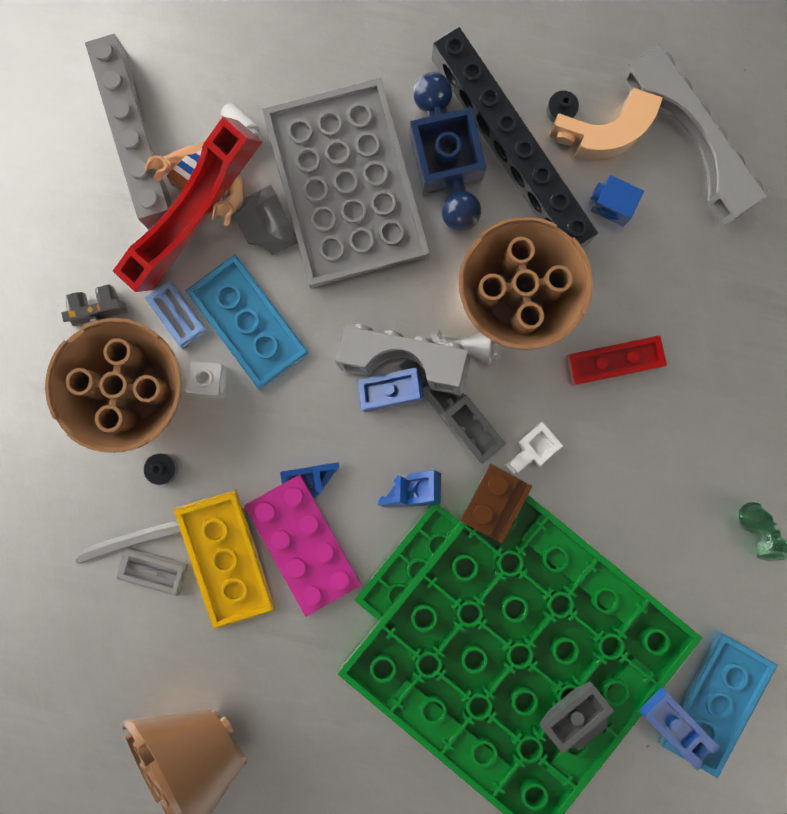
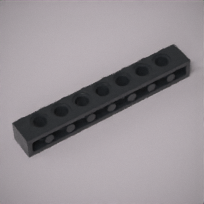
(510, 137)

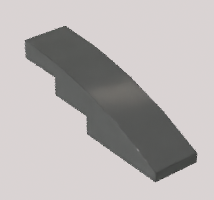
(462, 418)

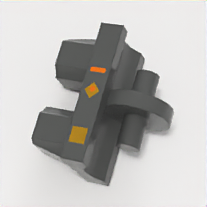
(80, 312)

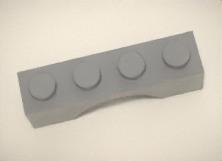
(365, 350)

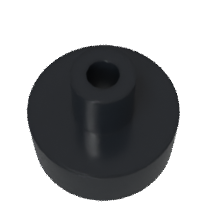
(562, 103)
(167, 469)

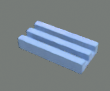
(191, 335)

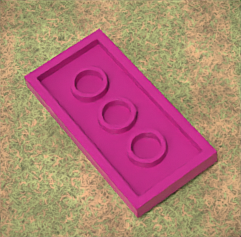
(302, 545)

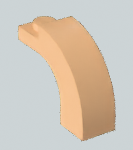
(611, 139)

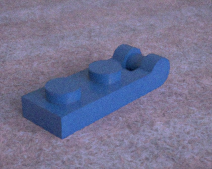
(678, 728)

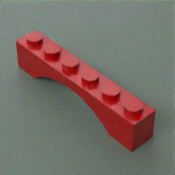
(219, 164)

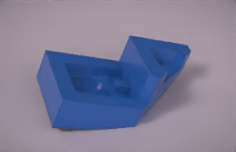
(314, 477)
(414, 490)

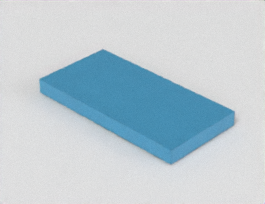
(247, 322)
(724, 696)

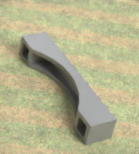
(127, 127)
(730, 183)

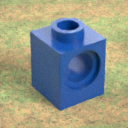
(616, 200)

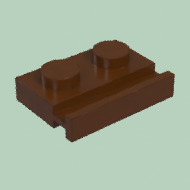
(495, 503)

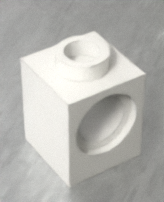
(207, 379)

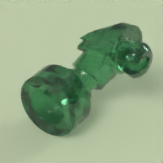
(757, 520)

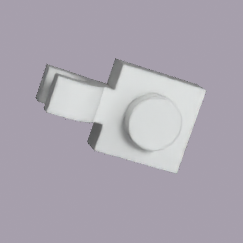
(536, 447)

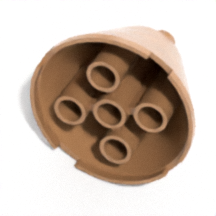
(525, 283)
(113, 385)
(185, 759)

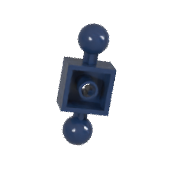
(460, 136)

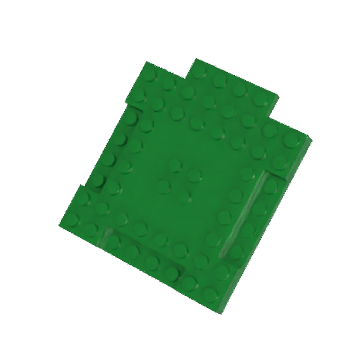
(494, 635)

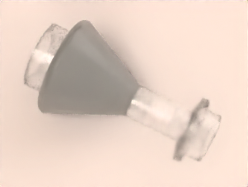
(477, 345)

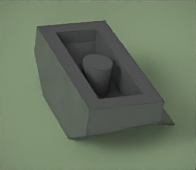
(265, 221)
(577, 718)

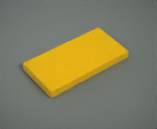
(224, 558)

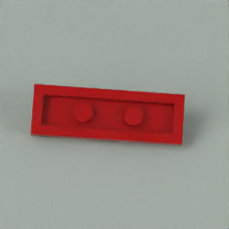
(616, 360)

